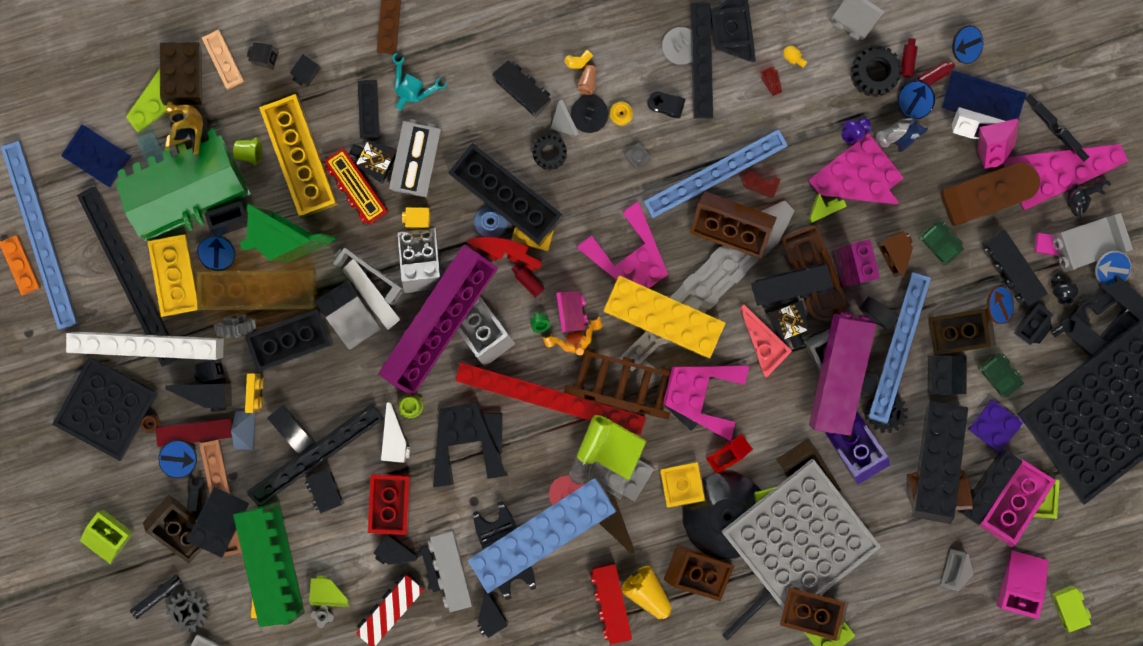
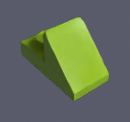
(819, 209)

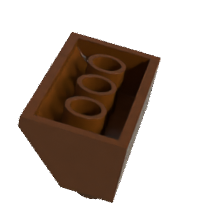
(732, 225)

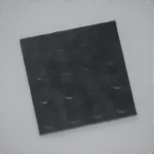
(105, 408)

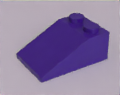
(860, 451)

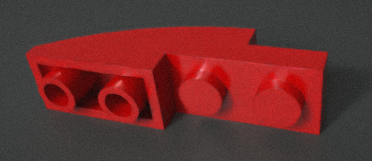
(499, 247)

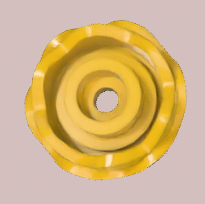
(615, 116)

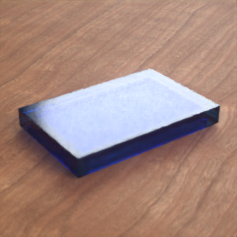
(96, 155)

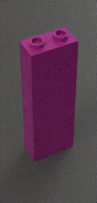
(856, 263)
(842, 373)

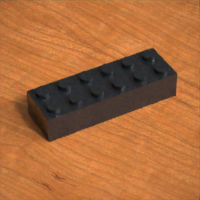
(506, 194)
(940, 462)

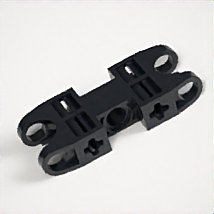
(486, 528)

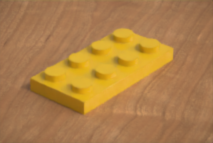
(173, 275)

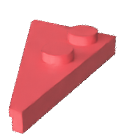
(767, 345)

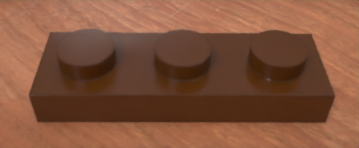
(388, 26)

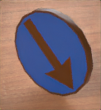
(1000, 305)

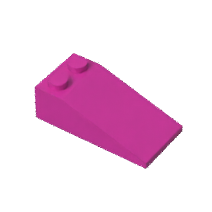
(571, 312)
(1017, 504)

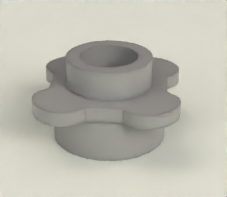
(328, 617)

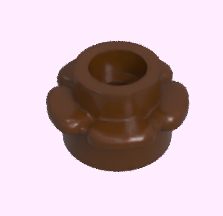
(145, 423)

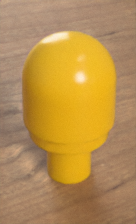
(794, 56)

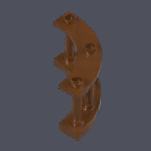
(618, 398)

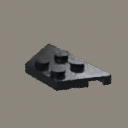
(733, 29)

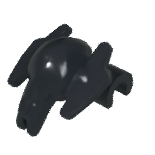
(1080, 197)

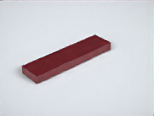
(195, 432)

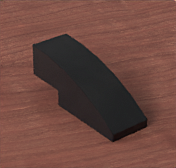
(291, 429)

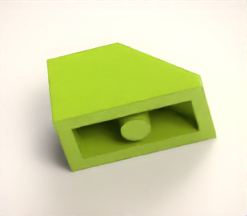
(325, 593)

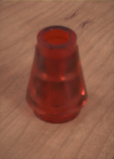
(772, 81)

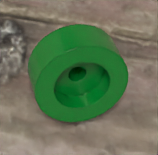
(540, 323)

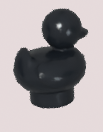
(1064, 291)

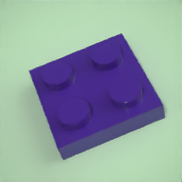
(995, 426)

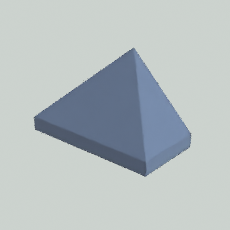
(243, 430)

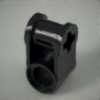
(669, 104)

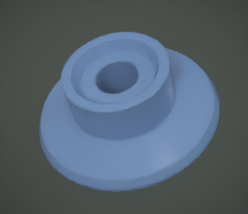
(485, 230)

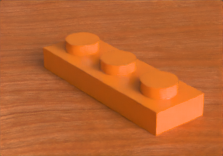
(20, 265)

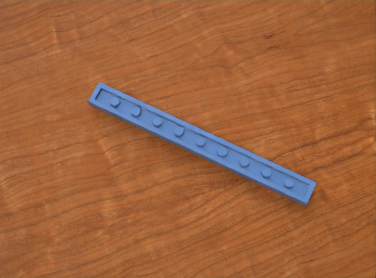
(39, 235)

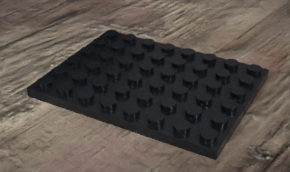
(1094, 417)

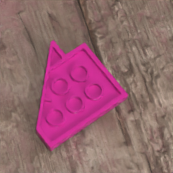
(859, 175)

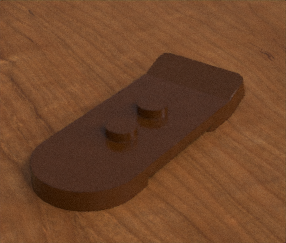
(990, 192)
(808, 249)

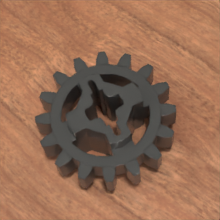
(235, 326)
(178, 609)

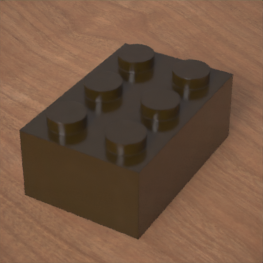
(181, 73)

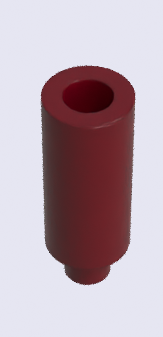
(909, 58)
(936, 73)
(528, 281)

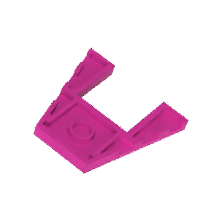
(641, 266)
(688, 389)

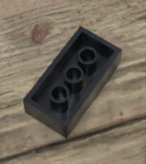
(792, 284)
(289, 340)

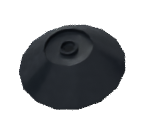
(705, 520)

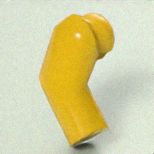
(578, 62)

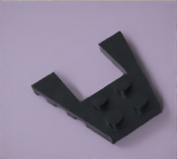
(461, 426)

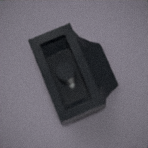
(1034, 325)

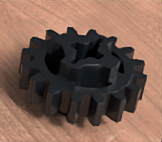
(893, 423)

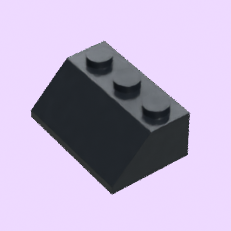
(522, 88)

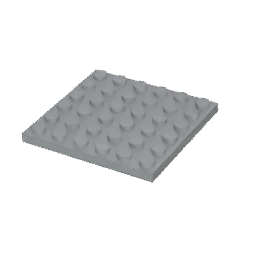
(801, 535)

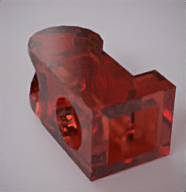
(760, 185)

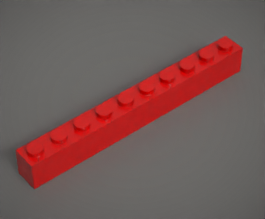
(547, 397)

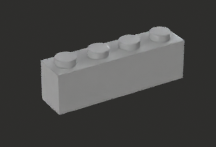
(451, 571)

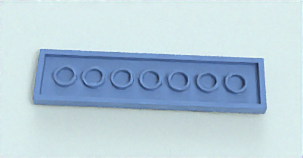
(542, 535)

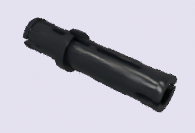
(162, 592)

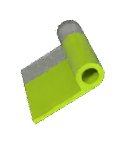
(608, 455)

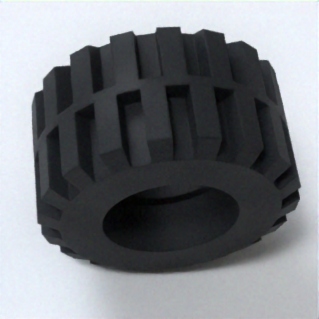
(884, 57)

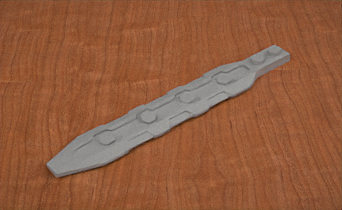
(712, 280)

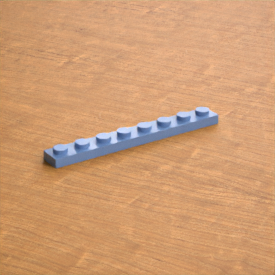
(715, 173)
(899, 348)

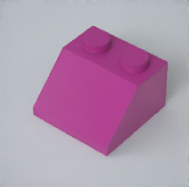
(997, 142)

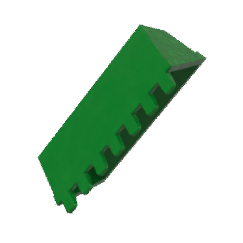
(180, 187)
(280, 238)
(269, 565)

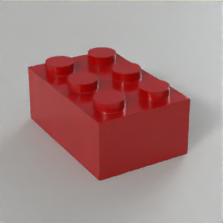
(389, 504)

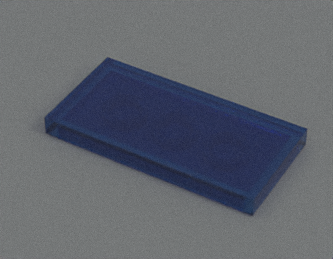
(982, 97)

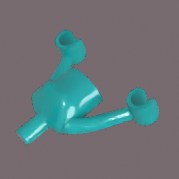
(410, 86)

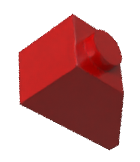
(729, 454)

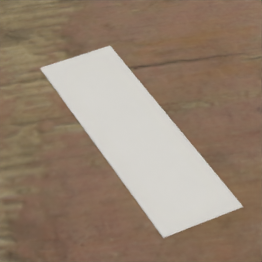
(370, 294)

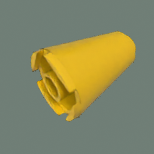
(647, 592)

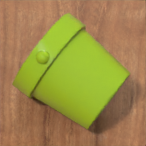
(248, 150)
(411, 406)

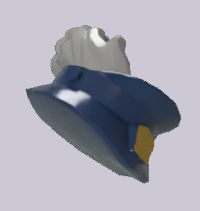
(901, 133)

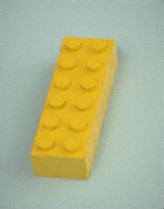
(298, 156)
(664, 317)

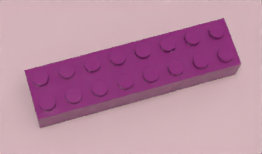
(438, 320)

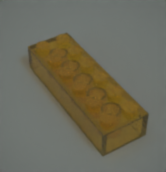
(256, 290)

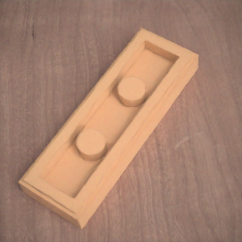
(223, 59)

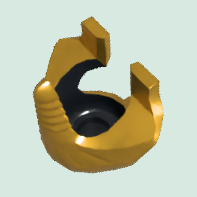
(187, 122)

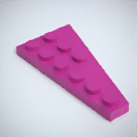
(1063, 169)

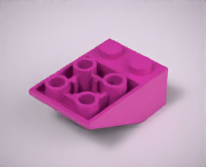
(1023, 585)

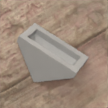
(562, 121)
(957, 570)

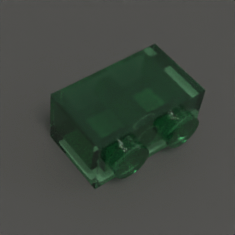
(941, 242)
(1001, 375)

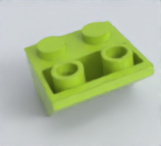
(106, 536)

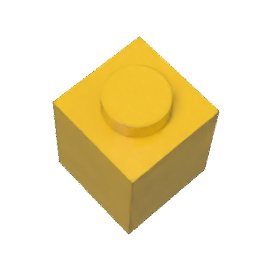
(416, 217)

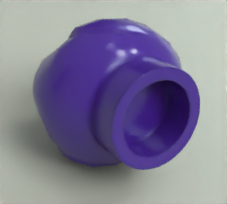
(855, 130)

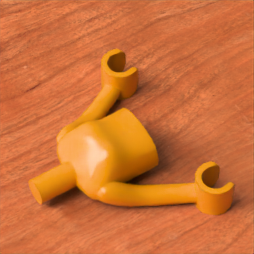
(575, 341)

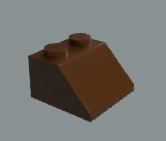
(896, 252)

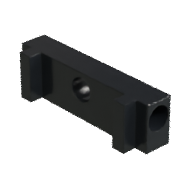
(432, 574)

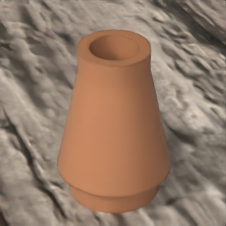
(588, 80)

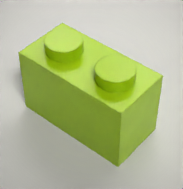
(1071, 608)

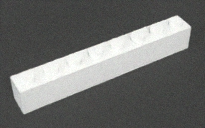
(144, 345)

